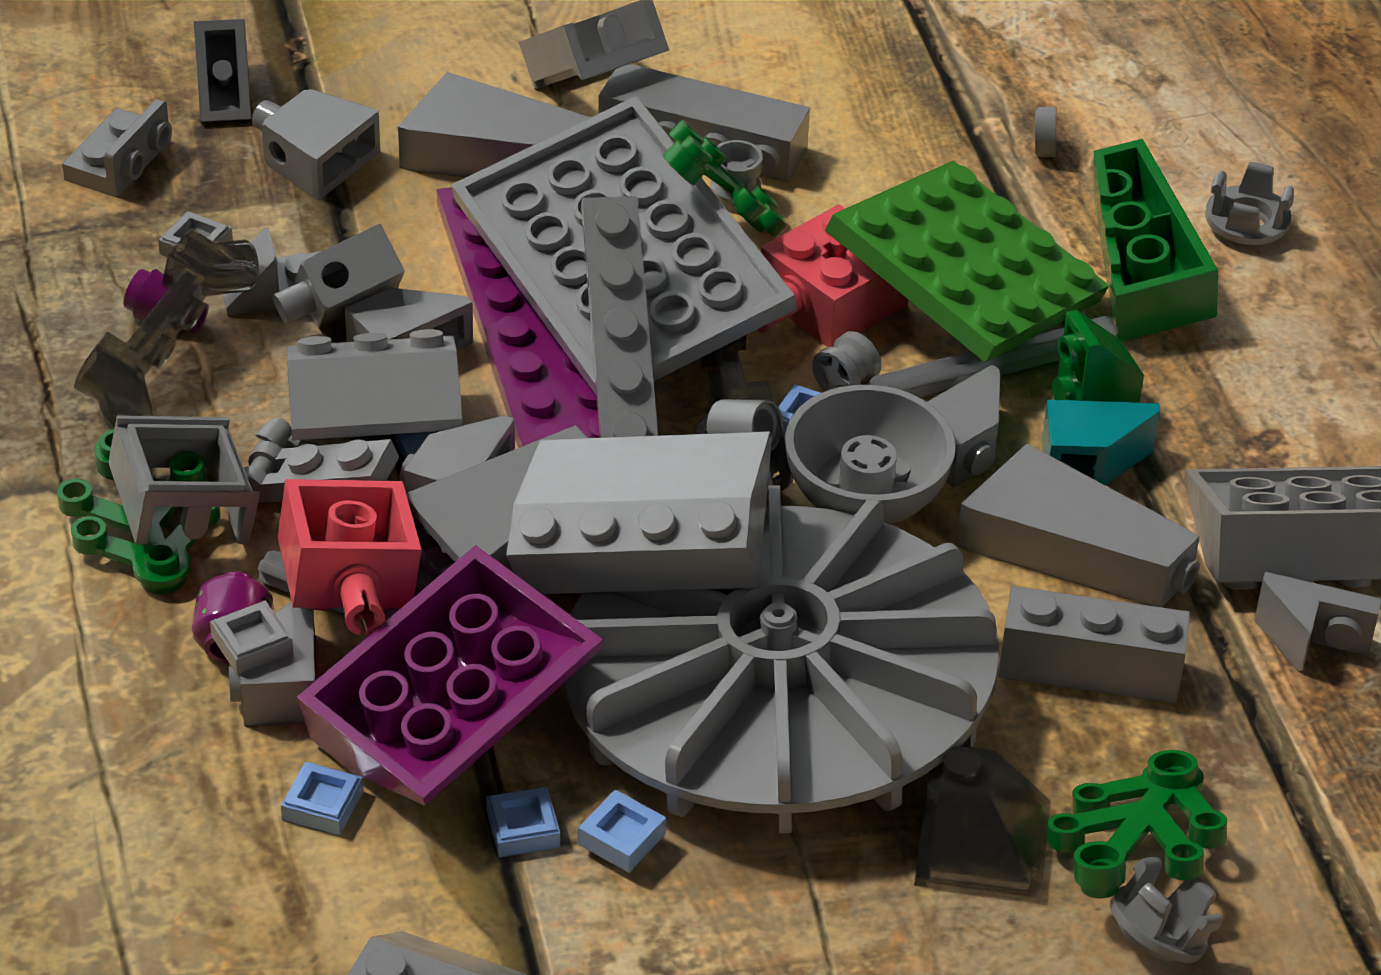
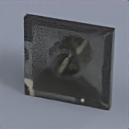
(983, 828)

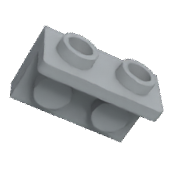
(119, 149)

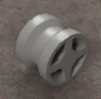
(847, 363)

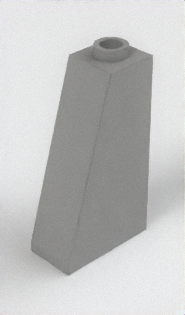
(474, 125)
(472, 507)
(1077, 530)

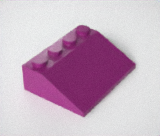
(445, 678)

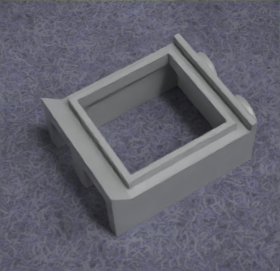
(595, 44)
(152, 443)

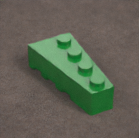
(1149, 247)

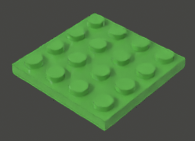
(967, 259)

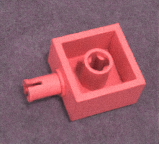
(829, 282)
(349, 547)

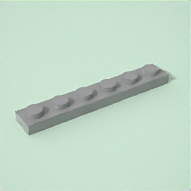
(619, 317)

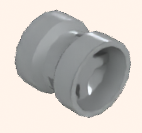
(743, 163)

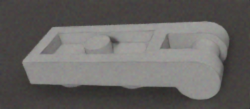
(345, 461)

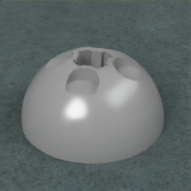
(867, 446)

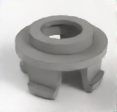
(1237, 210)
(1163, 926)

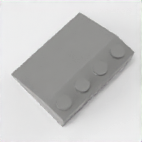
(642, 513)
(1288, 523)

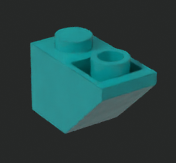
(1099, 435)

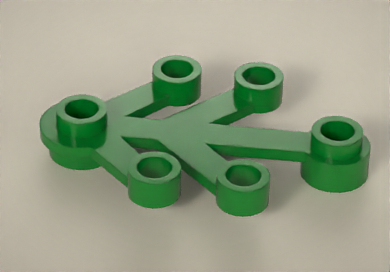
(698, 156)
(160, 563)
(1167, 780)

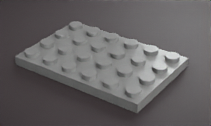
(699, 265)

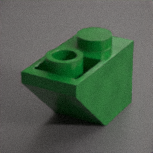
(1094, 364)

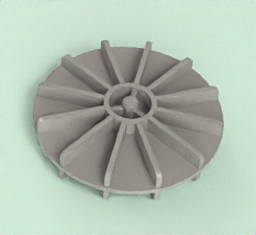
(797, 693)

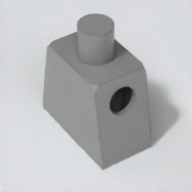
(317, 139)
(354, 267)

